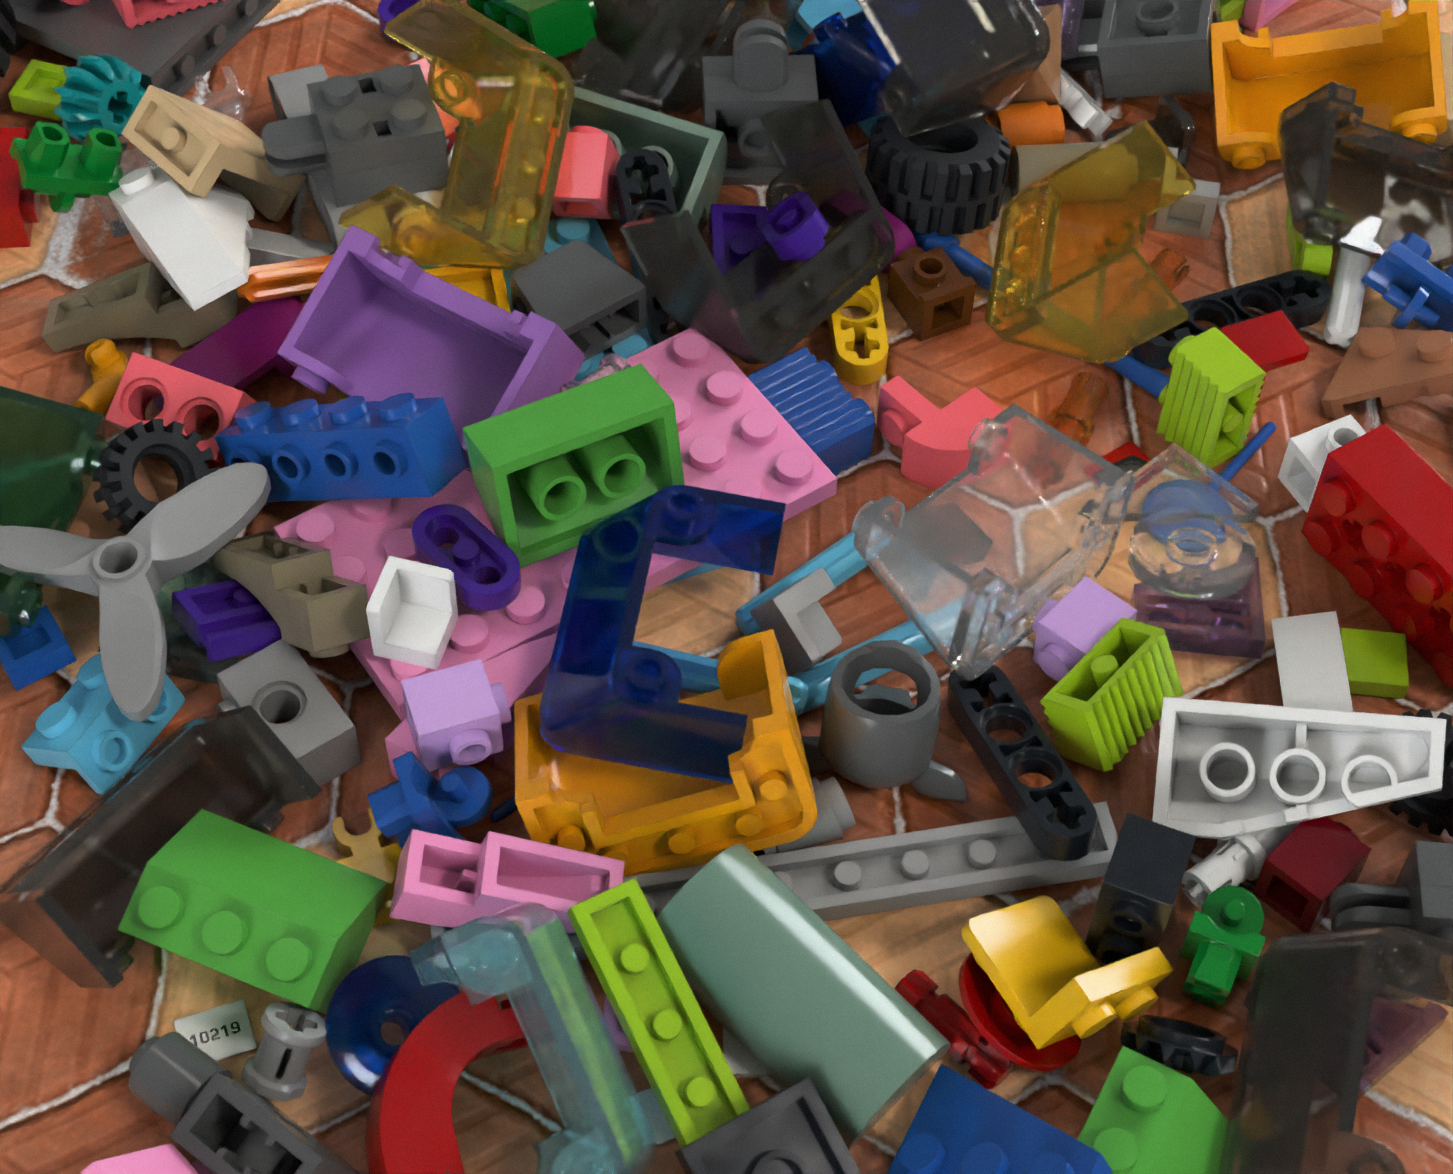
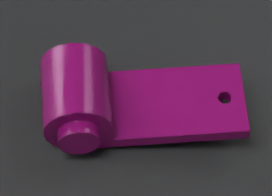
(244, 346)

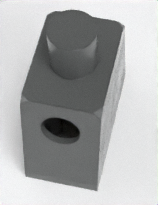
(583, 295)

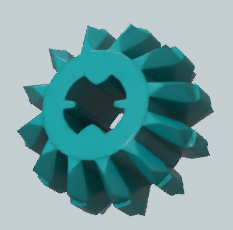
(98, 95)

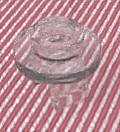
(230, 100)

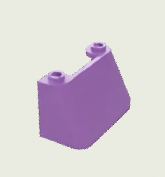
(393, 329)

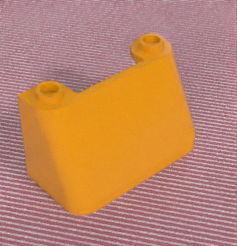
(1388, 63)
(671, 818)

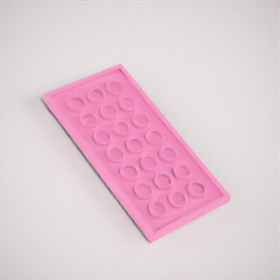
(727, 444)

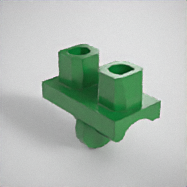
(68, 170)
(1222, 944)

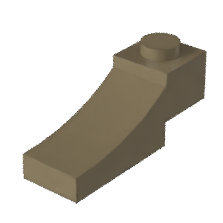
(132, 306)
(299, 591)

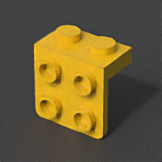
(1054, 977)

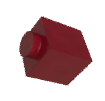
(1308, 868)

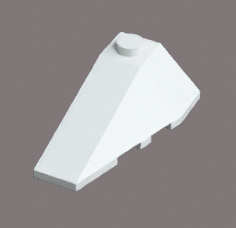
(188, 237)
(1271, 766)

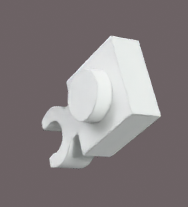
(1082, 105)

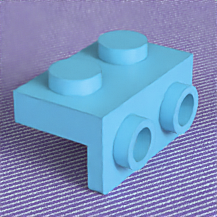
(92, 734)

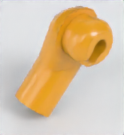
(107, 370)

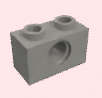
(286, 688)

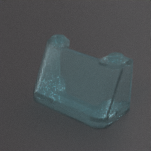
(534, 963)

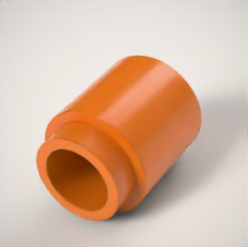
(1030, 123)

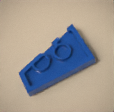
(978, 1132)

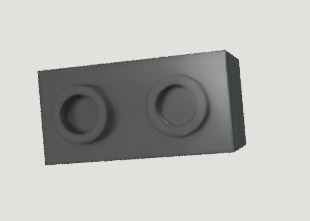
(247, 1134)

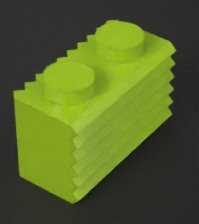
(1209, 397)
(1112, 695)

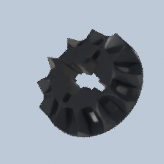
(1180, 1045)

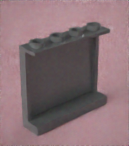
(165, 52)

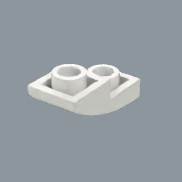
(1311, 662)

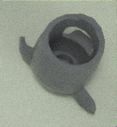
(880, 734)

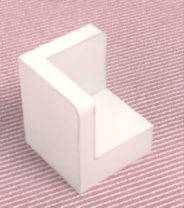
(412, 612)

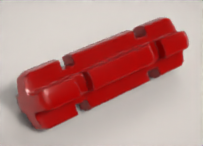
(955, 1025)

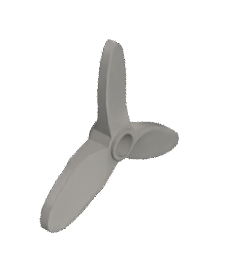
(133, 567)

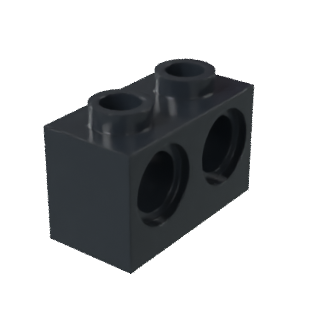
(1138, 889)

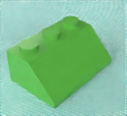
(573, 460)
(256, 909)
(1154, 1121)

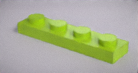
(657, 1011)

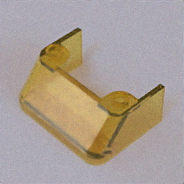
(505, 153)
(1070, 254)

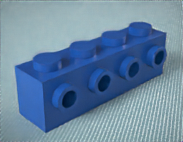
(348, 447)

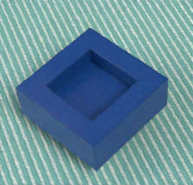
(35, 651)

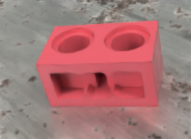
(186, 397)

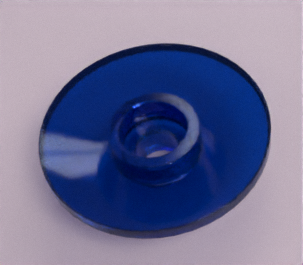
(367, 998)

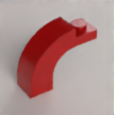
(412, 1102)

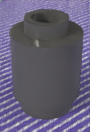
(171, 1074)

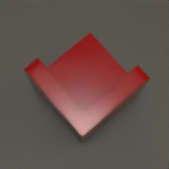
(1268, 341)

